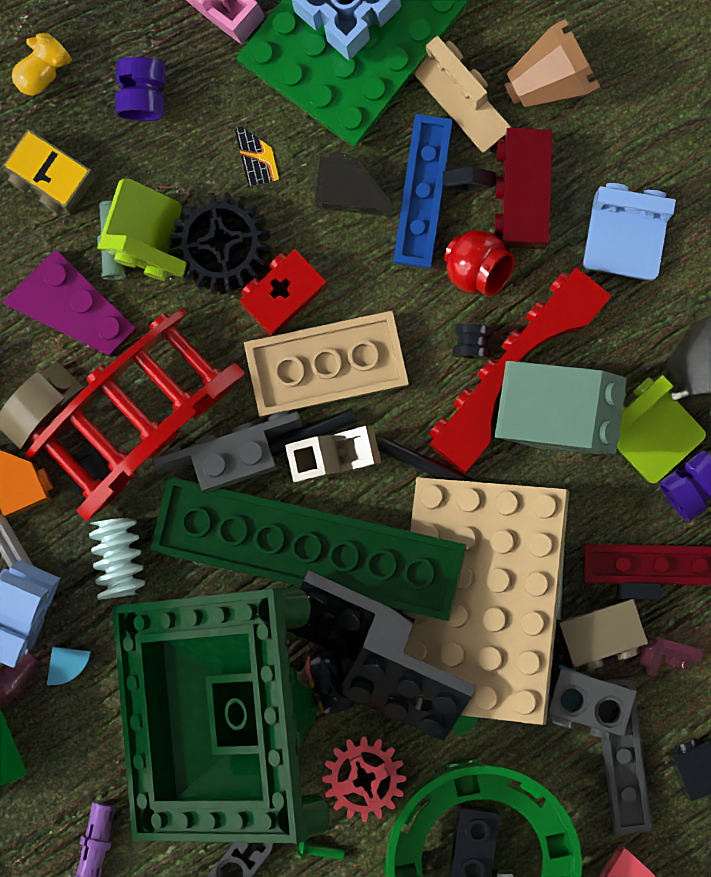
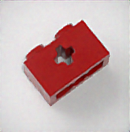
(303, 287)

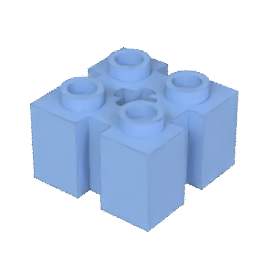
(346, 24)
(23, 604)

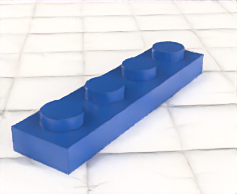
(422, 191)

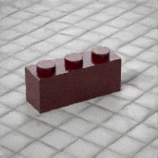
(524, 188)

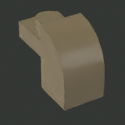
(37, 403)
(333, 454)

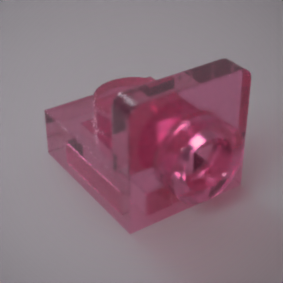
(676, 655)

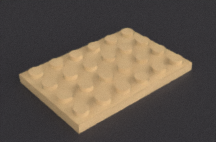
(504, 596)

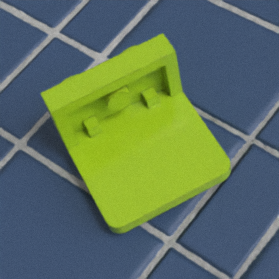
(140, 230)
(656, 430)

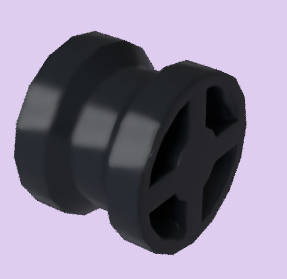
(472, 341)

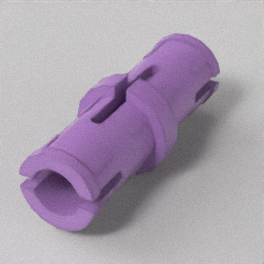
(96, 840)

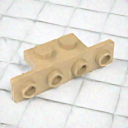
(461, 94)

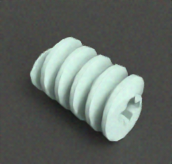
(116, 558)

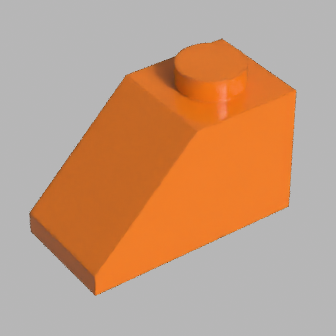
(22, 485)

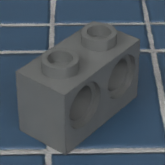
(592, 694)

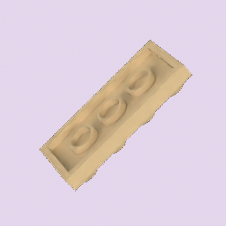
(326, 364)

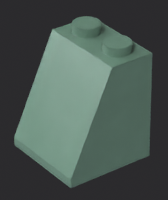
(561, 408)

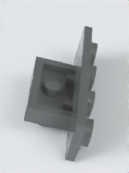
(232, 456)

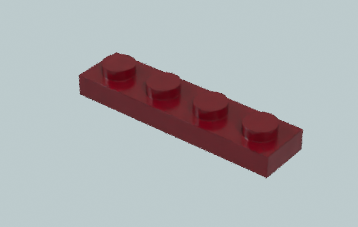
(647, 564)

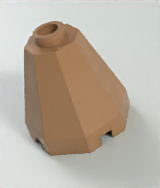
(551, 70)

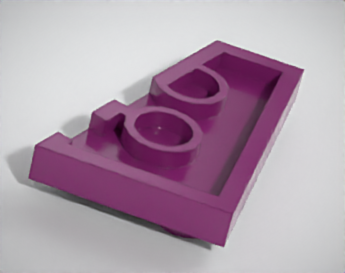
(69, 303)

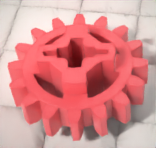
(347, 785)

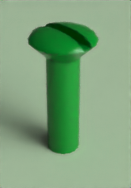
(320, 850)

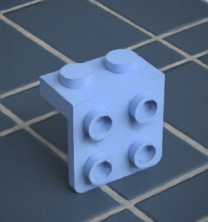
(627, 231)

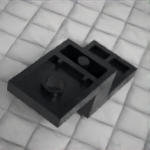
(377, 667)

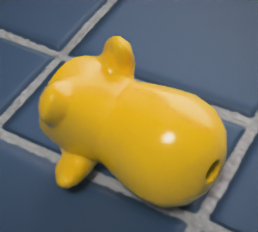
(39, 68)

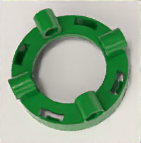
(474, 780)

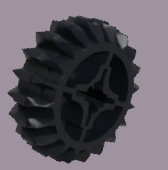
(238, 241)

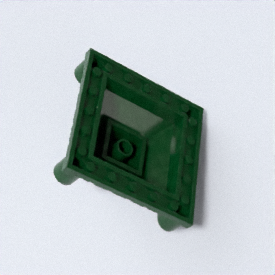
(216, 719)

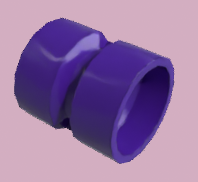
(140, 85)
(691, 488)

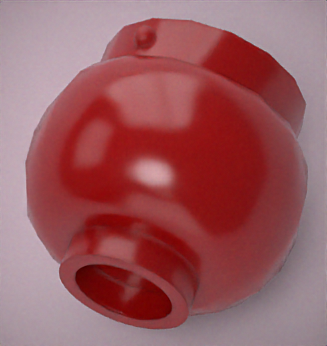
(479, 263)

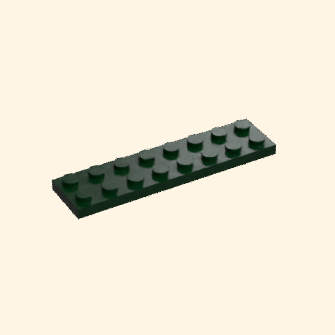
(288, 540)

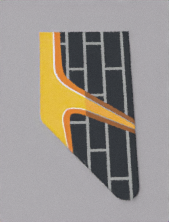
(256, 158)

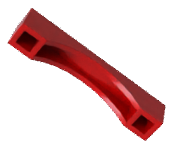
(568, 310)

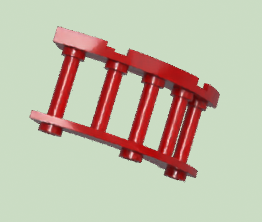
(154, 435)

